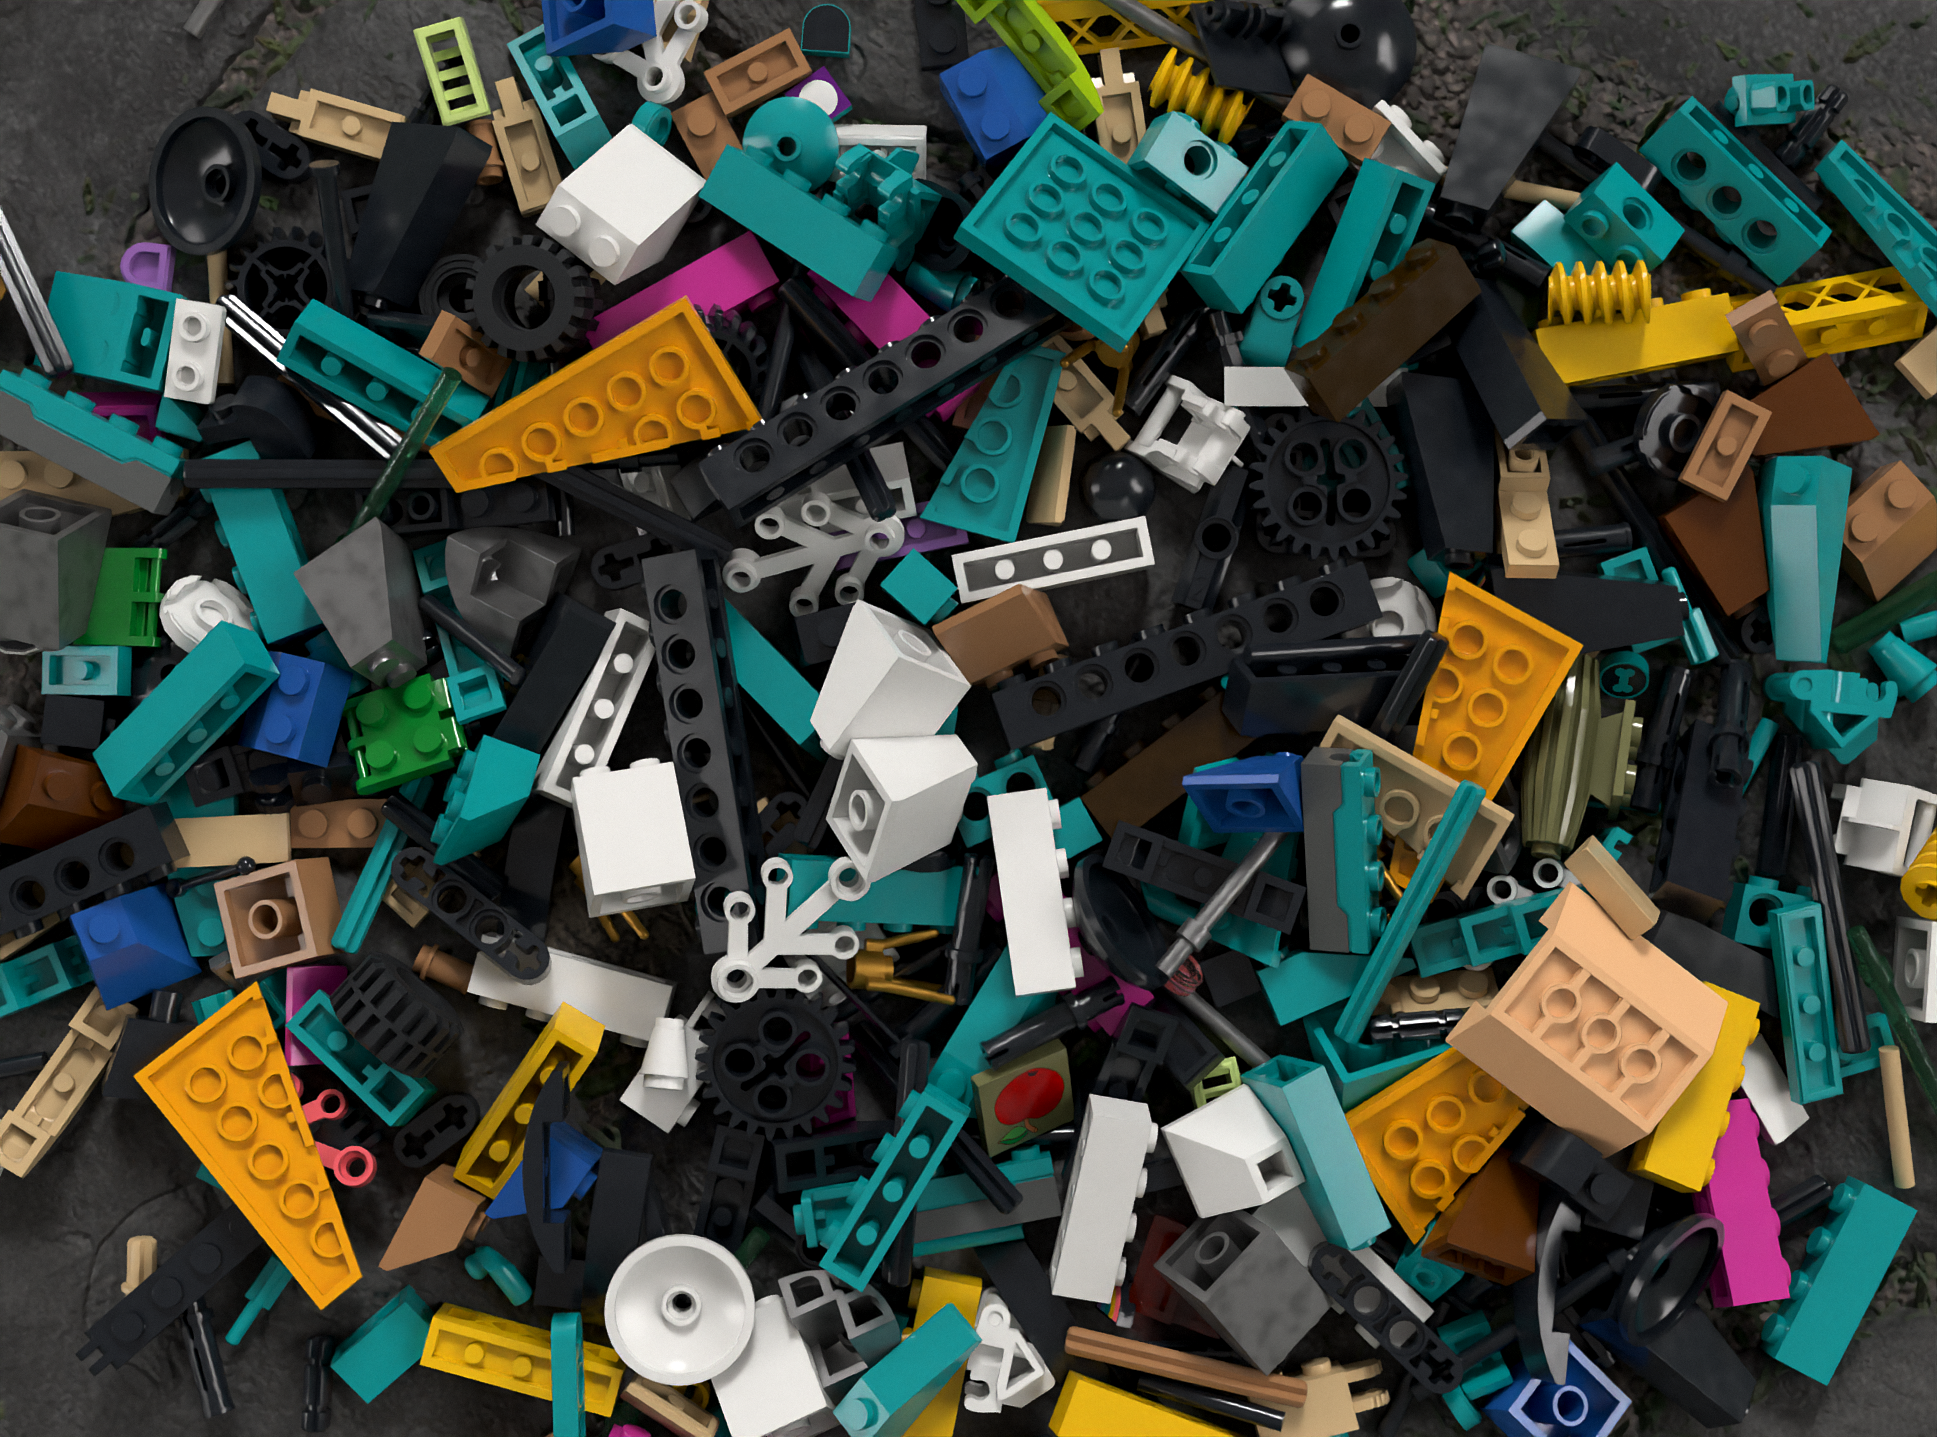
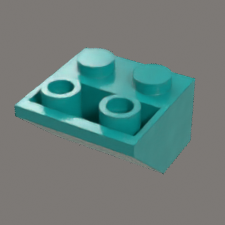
(483, 798)

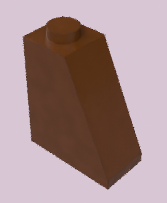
(1811, 412)
(1722, 546)
(1489, 1223)

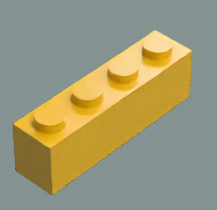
(1675, 337)
(499, 1139)
(1684, 1139)
(928, 1297)
(1102, 1410)

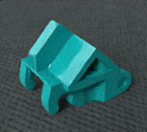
(887, 184)
(1833, 708)

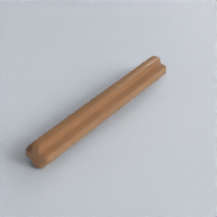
(1185, 1367)

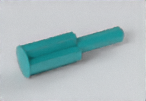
(1697, 638)
(262, 1294)

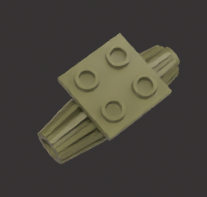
(1575, 758)

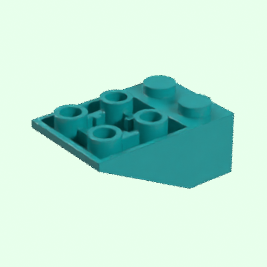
(114, 329)

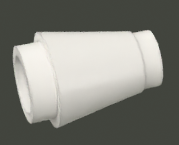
(666, 1056)

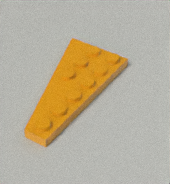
(624, 399)
(245, 1122)

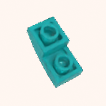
(1552, 240)

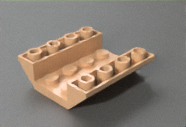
(1594, 1027)

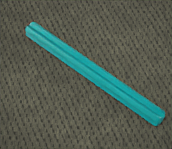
(1410, 911)

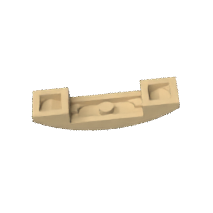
(229, 838)
(61, 1085)

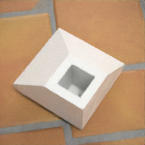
(1232, 1154)

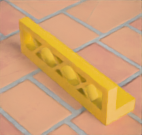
(1090, 10)
(1842, 326)
(515, 1356)

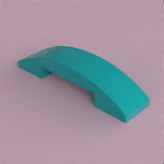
(472, 683)

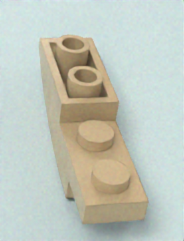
(1523, 512)

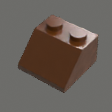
(53, 799)

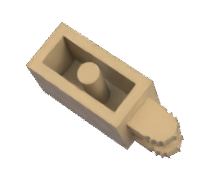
(1328, 1403)

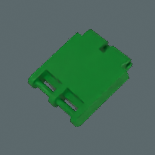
(126, 599)
(404, 732)

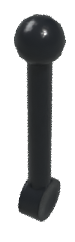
(178, 887)

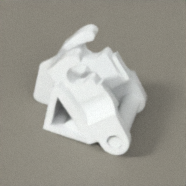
(1206, 444)
(1878, 824)
(1003, 1360)

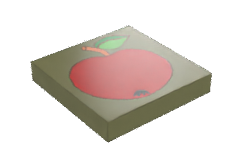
(1023, 1098)

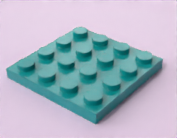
(1083, 231)

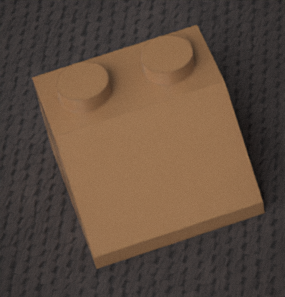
(1888, 529)
(1002, 636)
(279, 916)
(437, 1220)

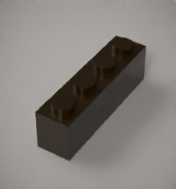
(1382, 329)
(1155, 771)

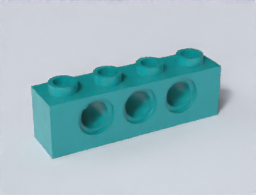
(1733, 165)

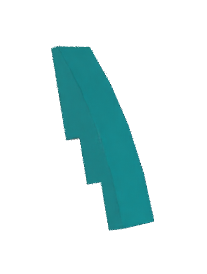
(1482, 934)
(42, 975)

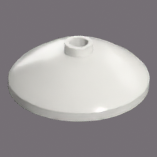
(674, 1342)

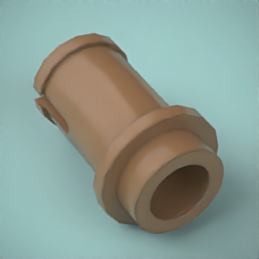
(494, 167)
(443, 968)

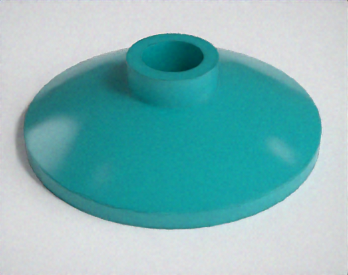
(810, 129)

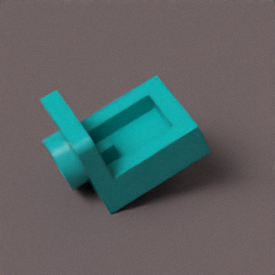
(819, 1209)
(1486, 1376)

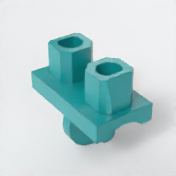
(1768, 99)

